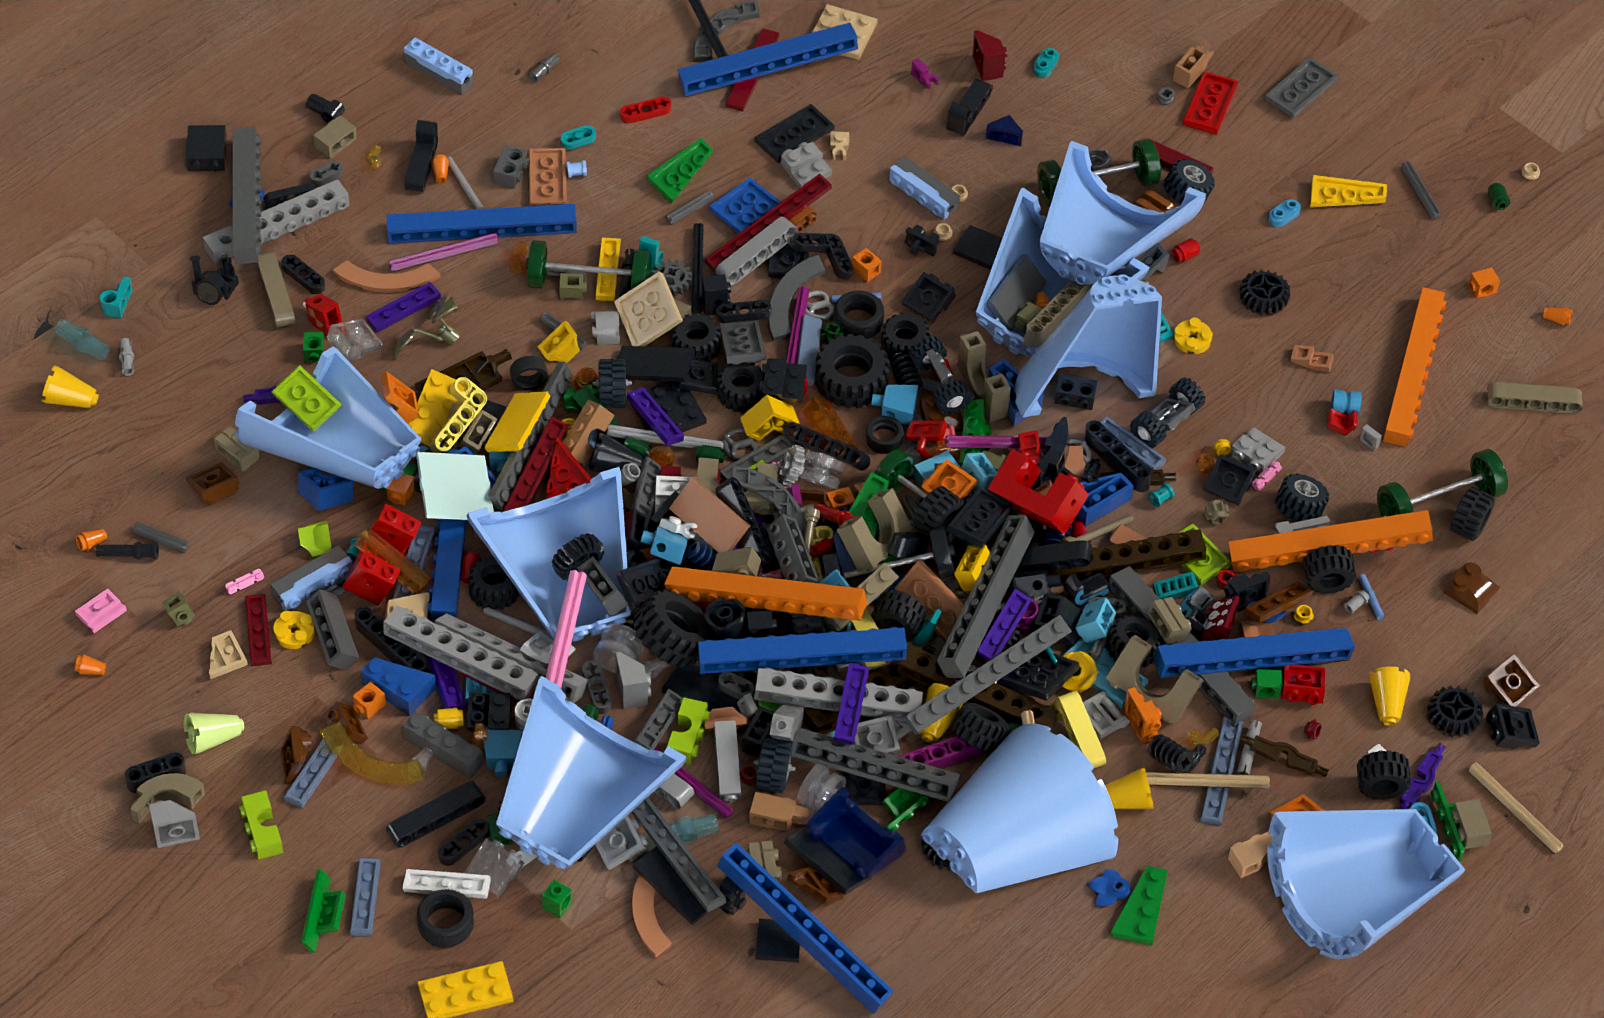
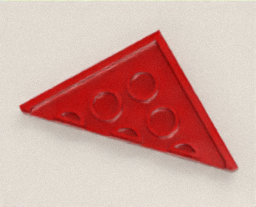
(565, 472)

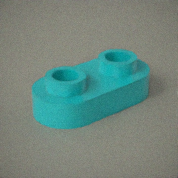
(1048, 59)
(578, 137)

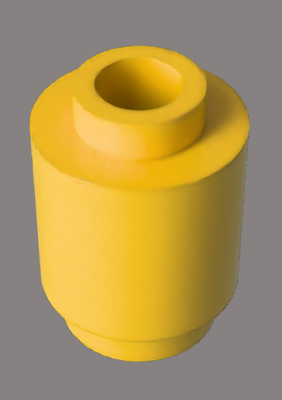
(449, 718)

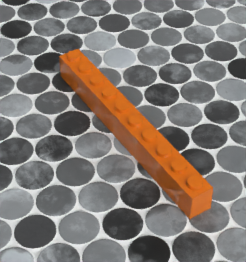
(1414, 366)
(1355, 536)
(769, 593)

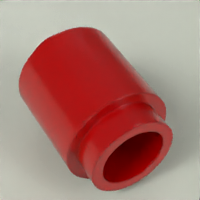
(1185, 250)

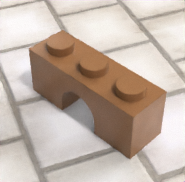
(591, 417)

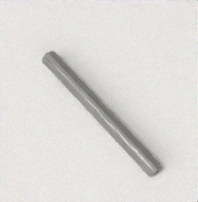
(651, 436)

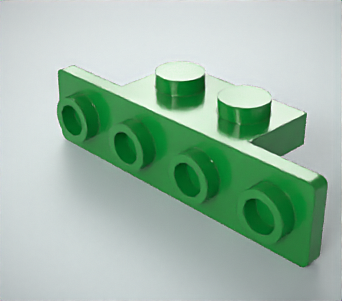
(975, 425)
(901, 805)
(1449, 828)
(323, 911)

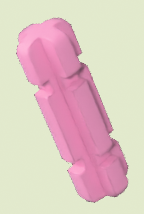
(1266, 476)
(244, 581)

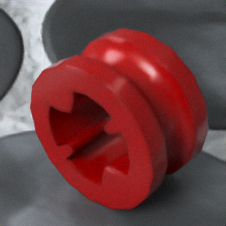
(1224, 574)

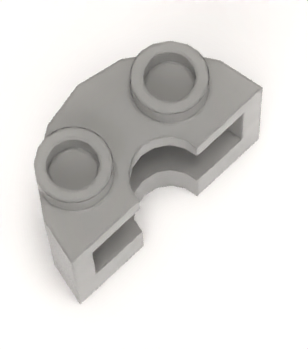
(606, 327)

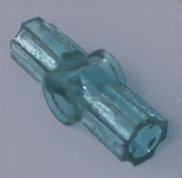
(81, 339)
(690, 829)

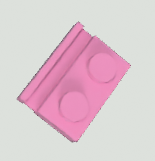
(100, 610)

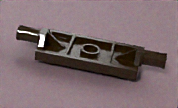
(477, 368)

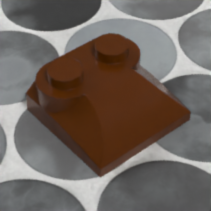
(931, 412)
(214, 483)
(1471, 587)
(1510, 681)
(294, 752)

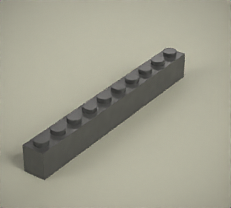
(246, 196)
(985, 597)
(1217, 687)

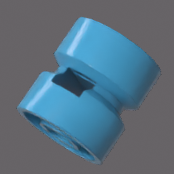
(1346, 402)

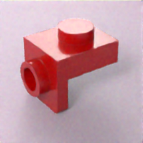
(1340, 422)

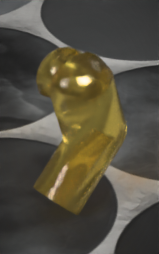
(372, 158)
(1204, 739)

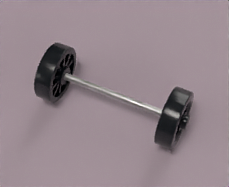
(941, 552)

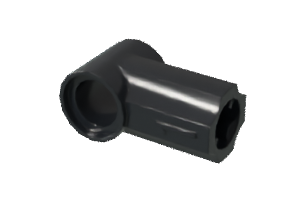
(327, 109)

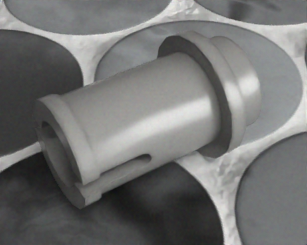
(1360, 598)

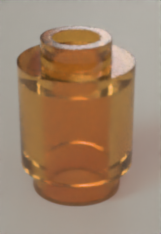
(940, 447)

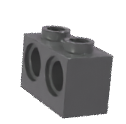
(510, 167)

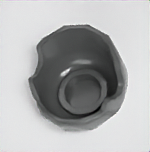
(1099, 159)

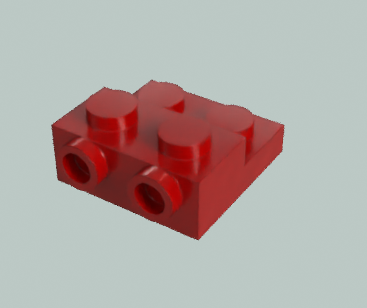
(1303, 684)

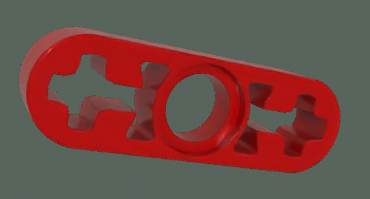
(633, 108)

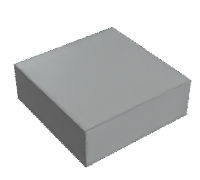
(1370, 437)
(747, 706)

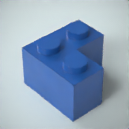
(324, 490)

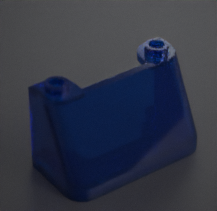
(855, 835)

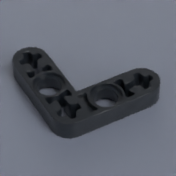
(828, 243)

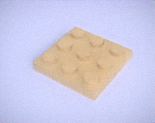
(862, 25)
(648, 310)

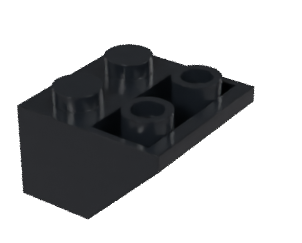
(1057, 605)
(489, 709)

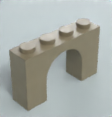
(992, 389)
(708, 473)
(858, 540)
(873, 586)
(1126, 676)

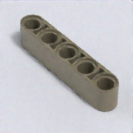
(275, 290)
(1534, 397)

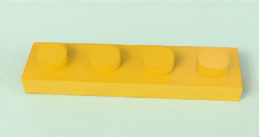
(608, 259)

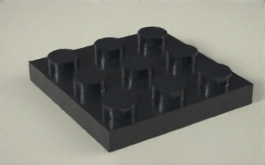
(678, 405)
(1040, 675)

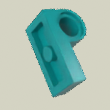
(653, 246)
(114, 302)

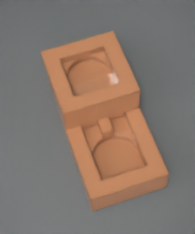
(1309, 359)
(1075, 461)

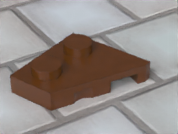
(815, 885)

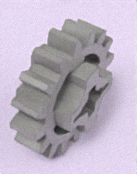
(791, 466)

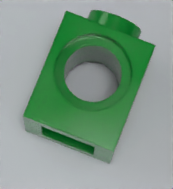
(313, 346)
(1267, 683)
(557, 898)

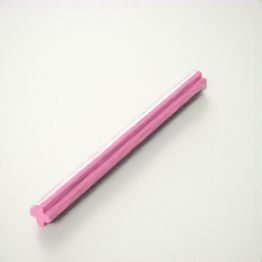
(566, 627)

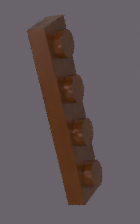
(1278, 602)

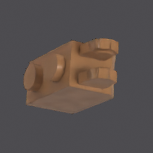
(1191, 65)
(777, 812)

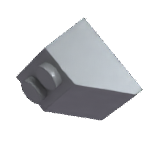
(632, 681)
(173, 823)

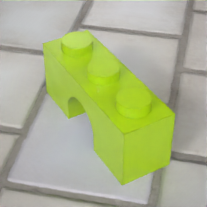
(692, 716)
(265, 840)

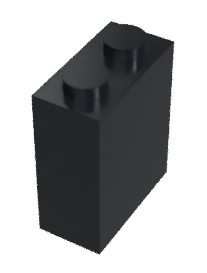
(206, 148)

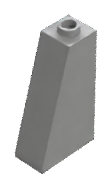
(786, 722)
(727, 760)

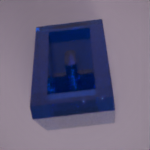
(1005, 131)

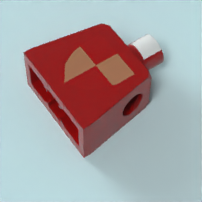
(322, 312)

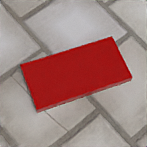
(1210, 103)

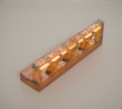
(826, 421)
(410, 575)

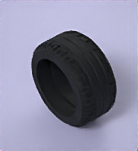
(859, 301)
(445, 936)

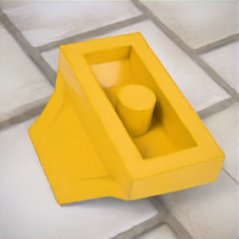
(560, 344)

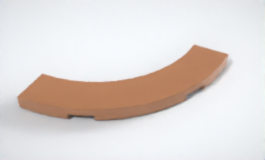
(385, 282)
(645, 919)

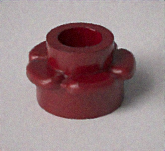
(1313, 729)
(748, 770)

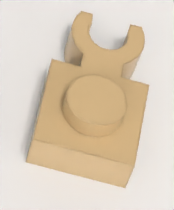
(839, 144)

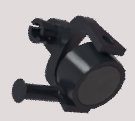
(214, 285)

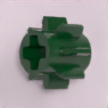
(831, 332)

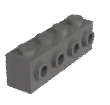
(791, 550)
(332, 629)
(445, 745)

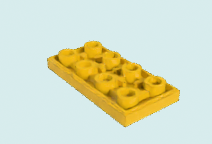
(517, 422)

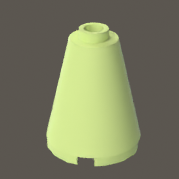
(210, 730)

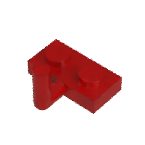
(926, 431)

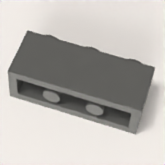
(602, 586)

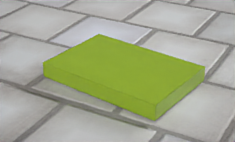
(306, 398)
(1208, 568)

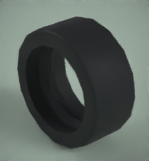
(525, 364)
(884, 422)

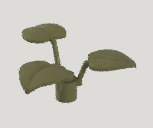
(445, 331)

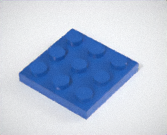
(743, 205)

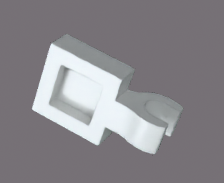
(674, 524)

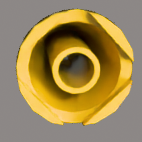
(68, 390)
(1389, 693)
(937, 729)
(1131, 791)

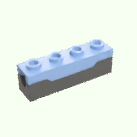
(438, 66)
(924, 188)
(309, 578)

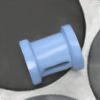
(575, 169)

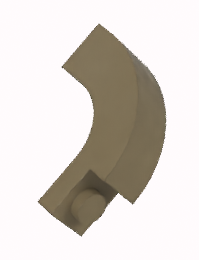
(164, 788)

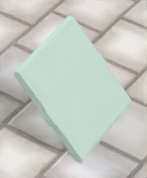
(453, 484)

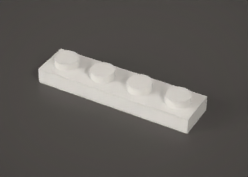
(429, 881)

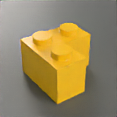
(767, 416)

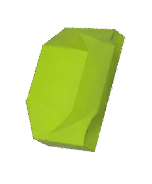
(315, 538)

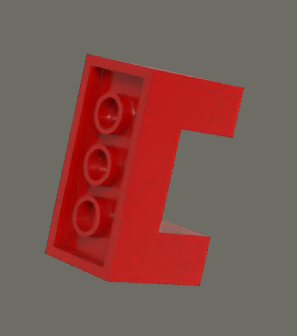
(1055, 509)
(371, 576)

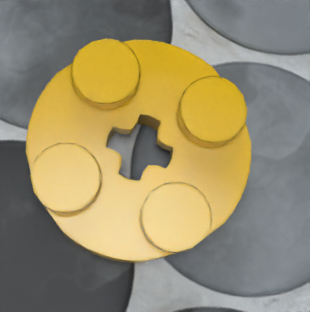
(1192, 327)
(289, 620)
(1088, 672)

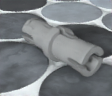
(126, 356)

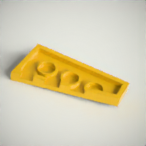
(1339, 192)

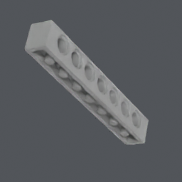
(284, 218)
(460, 653)
(572, 685)
(828, 699)

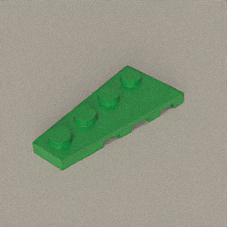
(677, 172)
(861, 506)
(1142, 910)

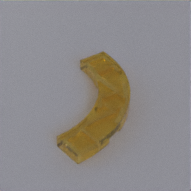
(367, 765)

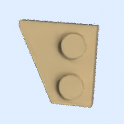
(415, 603)
(225, 655)

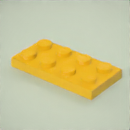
(434, 406)
(465, 991)

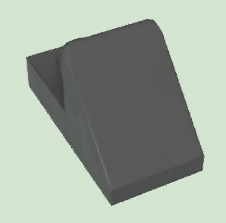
(1154, 258)

